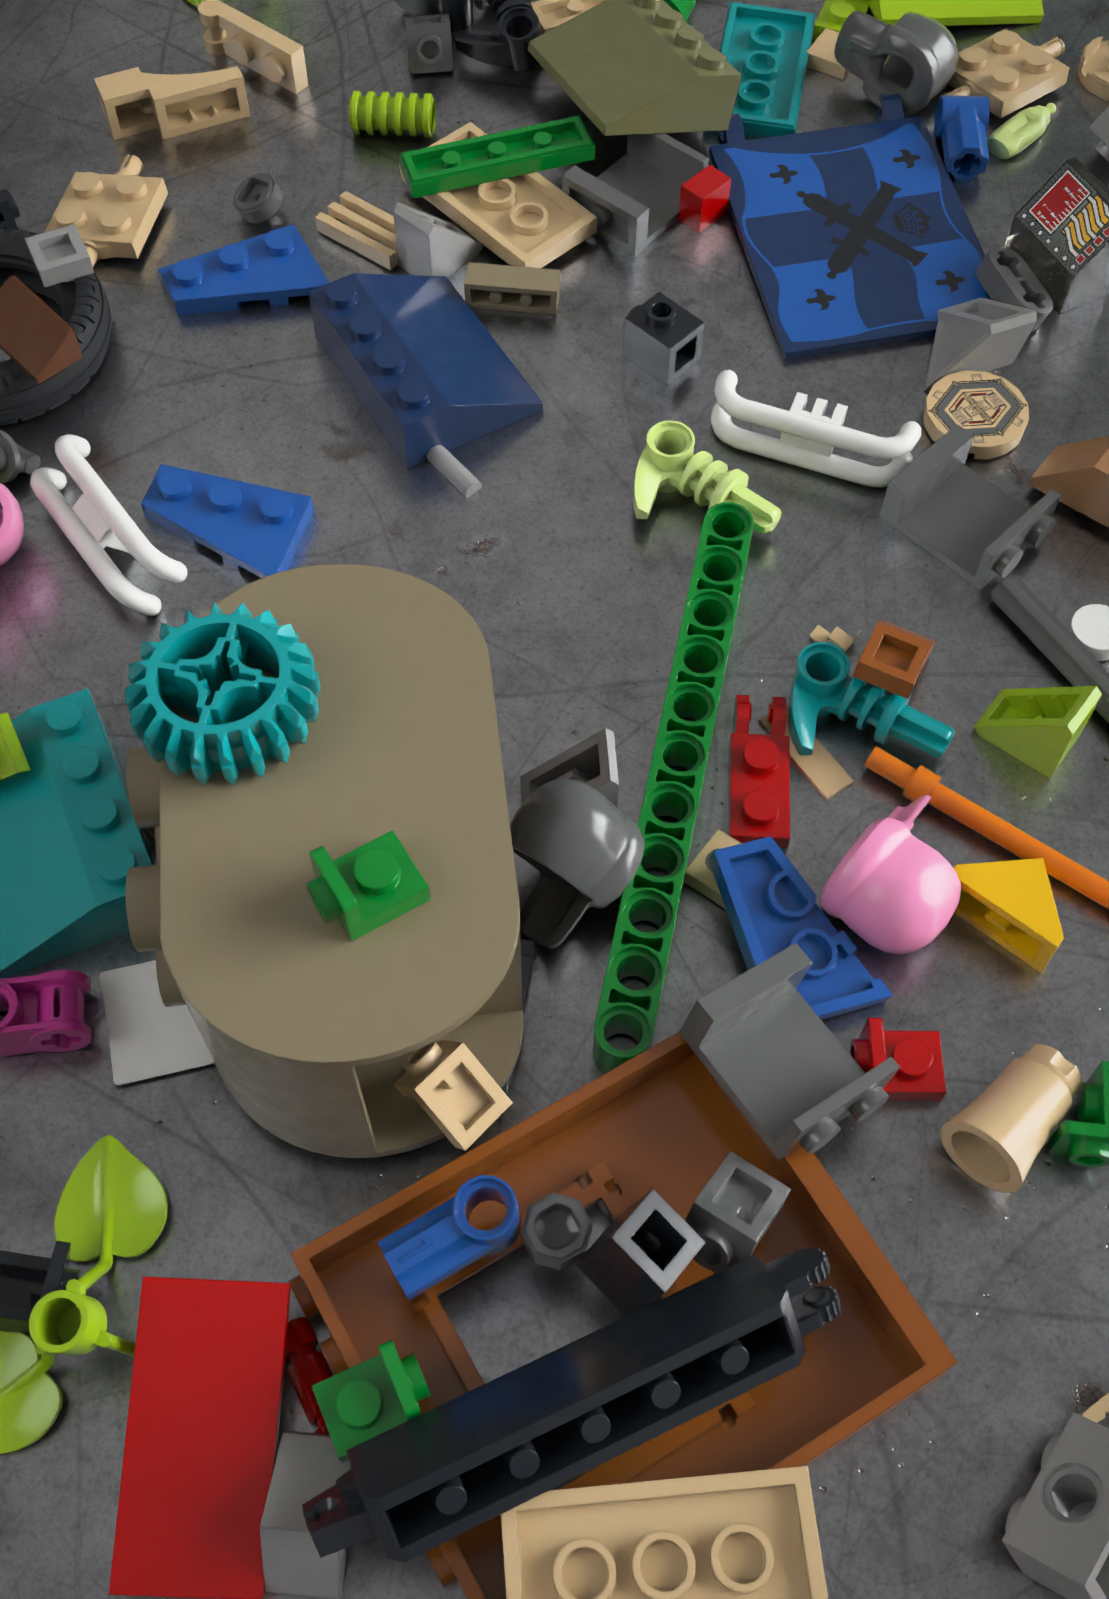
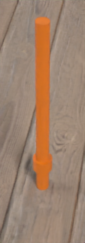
(925, 782)

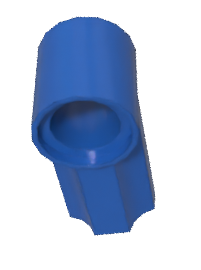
(963, 129)
(445, 1241)

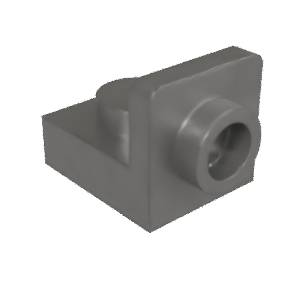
(734, 1212)

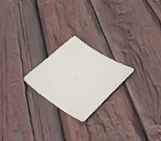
(144, 1033)

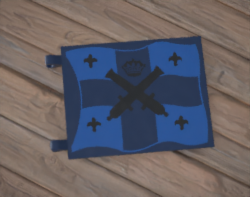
(850, 231)

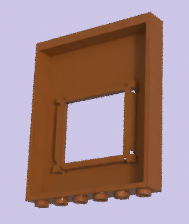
(614, 1140)

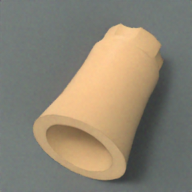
(1012, 1119)

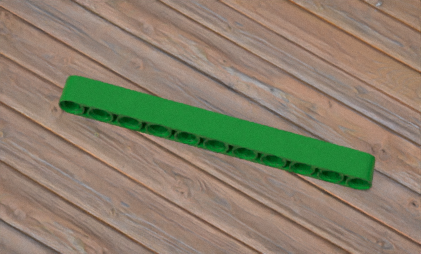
(704, 647)

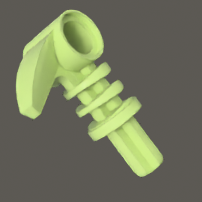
(671, 466)

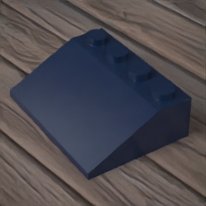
(419, 361)

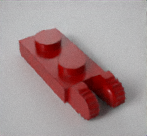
(759, 776)

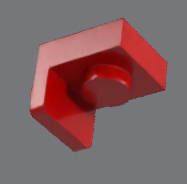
(917, 1054)

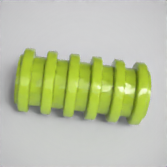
(392, 113)

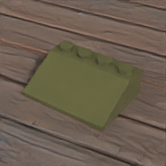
(639, 69)

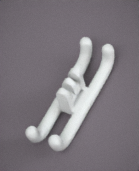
(809, 436)
(100, 522)

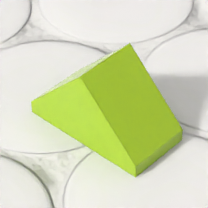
(1038, 723)

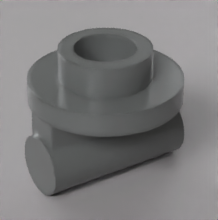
(15, 459)

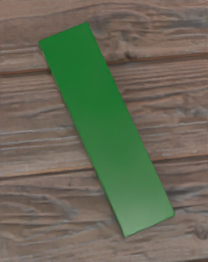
(496, 156)

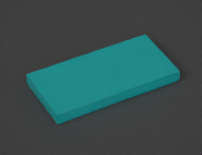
(772, 57)

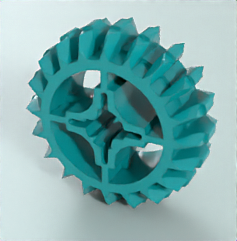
(238, 708)

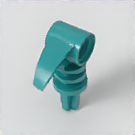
(850, 697)

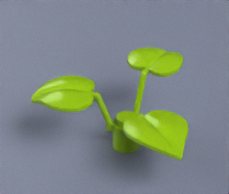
(104, 1211)

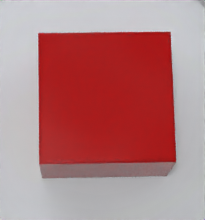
(704, 199)

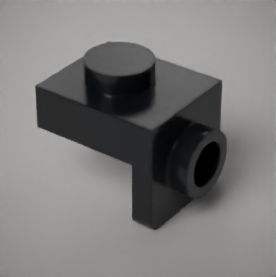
(28, 1279)

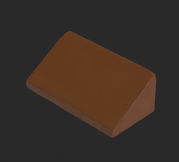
(34, 333)

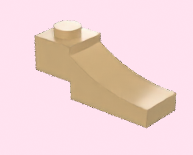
(171, 103)

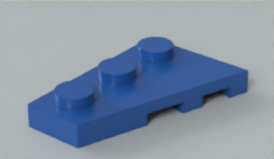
(250, 270)
(237, 519)
(777, 908)

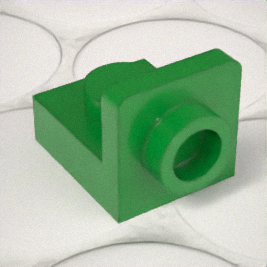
(366, 885)
(1088, 1139)
(371, 1398)

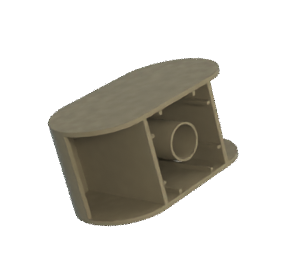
(400, 743)

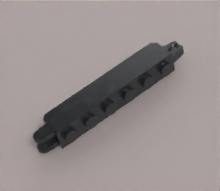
(574, 1408)

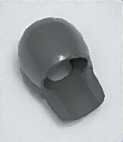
(920, 59)
(580, 849)

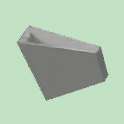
(978, 337)

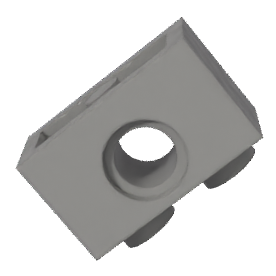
(1043, 1541)

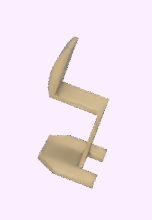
(838, 636)

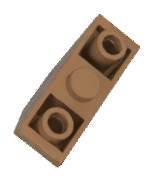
(1079, 475)

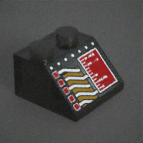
(1066, 236)

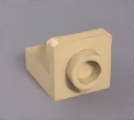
(453, 1090)

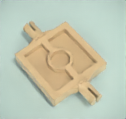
(1009, 71)
(112, 210)

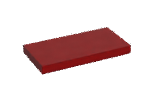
(200, 1438)

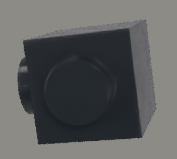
(662, 338)
(640, 1253)

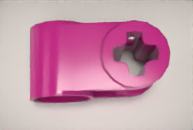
(43, 1016)

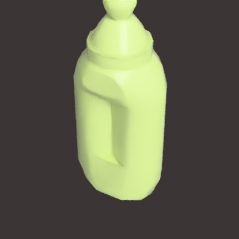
(1020, 131)

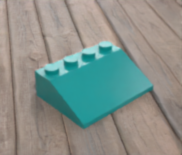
(64, 838)

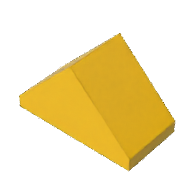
(1012, 907)

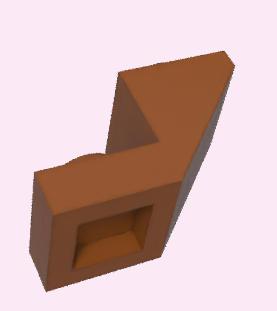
(894, 658)

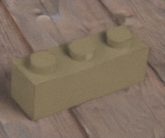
(512, 288)

